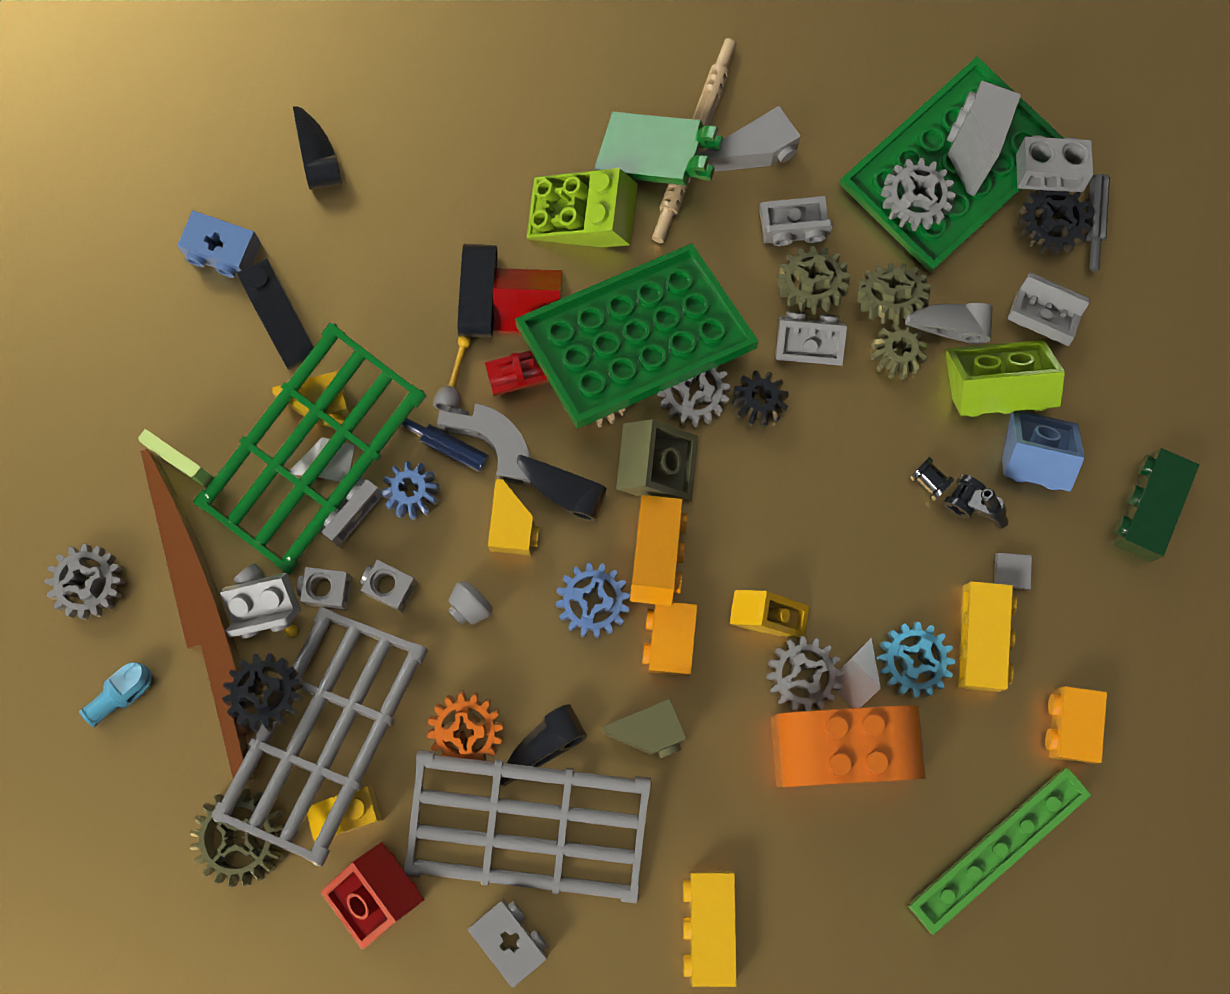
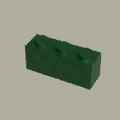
(1155, 504)

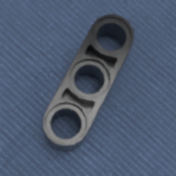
(476, 290)

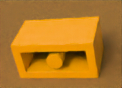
(671, 639)
(1076, 725)

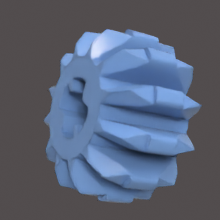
(398, 497)

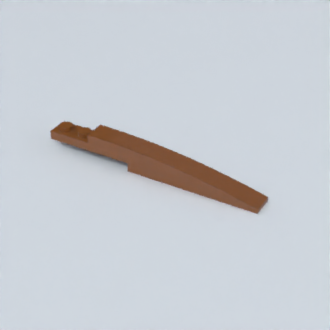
(197, 603)

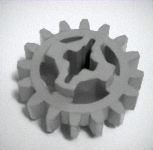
(923, 207)
(705, 395)
(71, 575)
(798, 659)

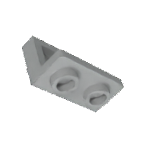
(795, 220)
(1048, 308)

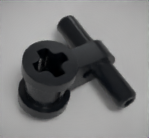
(973, 497)

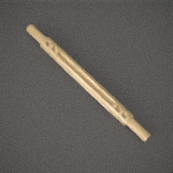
(704, 112)

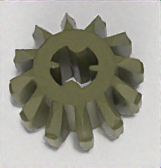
(912, 351)

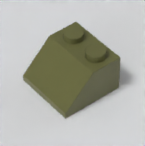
(656, 460)
(649, 730)

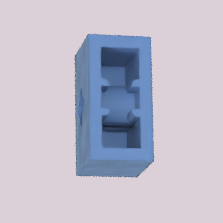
(206, 233)

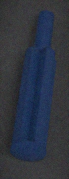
(448, 445)

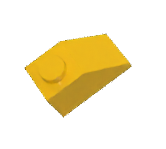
(312, 390)
(511, 523)
(769, 613)
(361, 812)

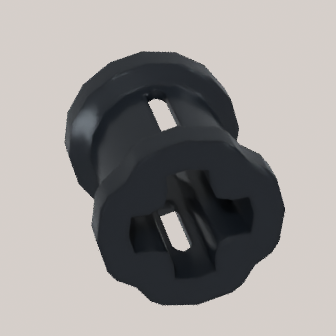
(931, 479)

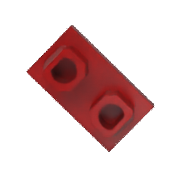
(514, 373)

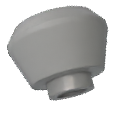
(468, 604)

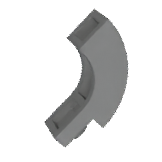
(496, 431)

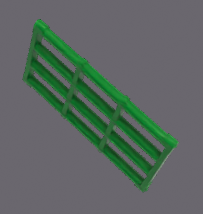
(276, 464)

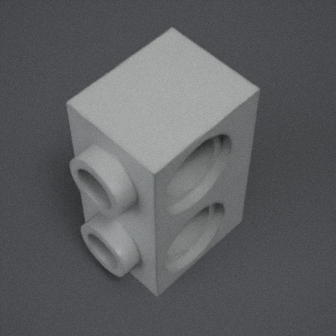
(1054, 169)

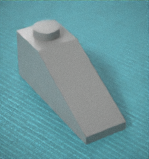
(757, 144)

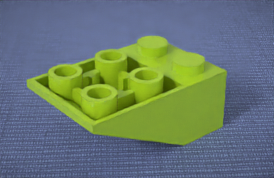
(583, 208)

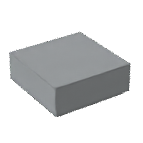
(1013, 570)

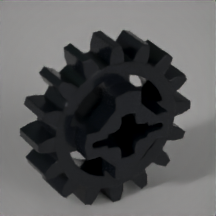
(1054, 234)
(248, 686)

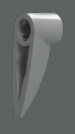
(955, 321)

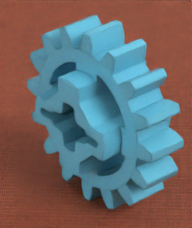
(929, 665)

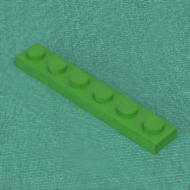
(998, 850)

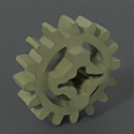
(816, 280)
(893, 293)

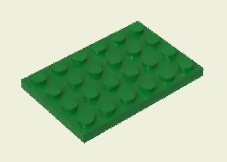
(926, 137)
(635, 335)

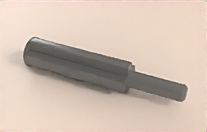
(1098, 207)

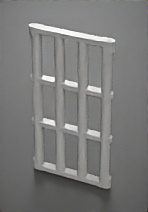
(320, 770)
(491, 840)

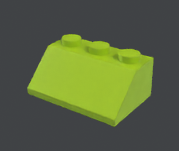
(1004, 378)

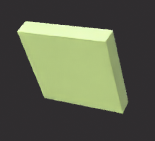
(175, 458)

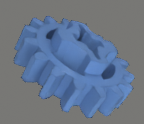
(577, 595)

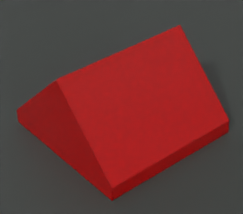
(522, 292)

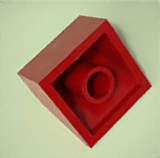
(372, 895)

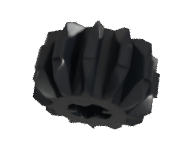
(752, 407)

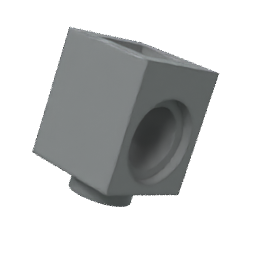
(339, 593)
(400, 593)

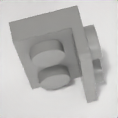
(811, 339)
(352, 511)
(260, 605)

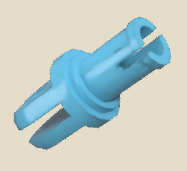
(119, 691)

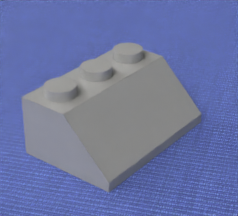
(980, 132)

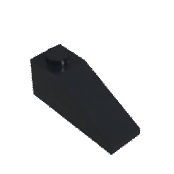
(276, 312)

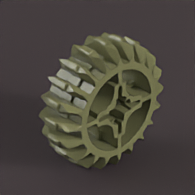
(250, 847)

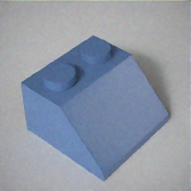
(1042, 451)

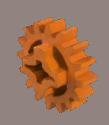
(480, 727)

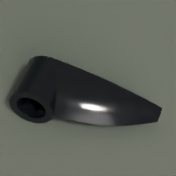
(316, 151)
(574, 493)
(551, 738)

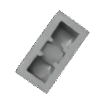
(511, 962)

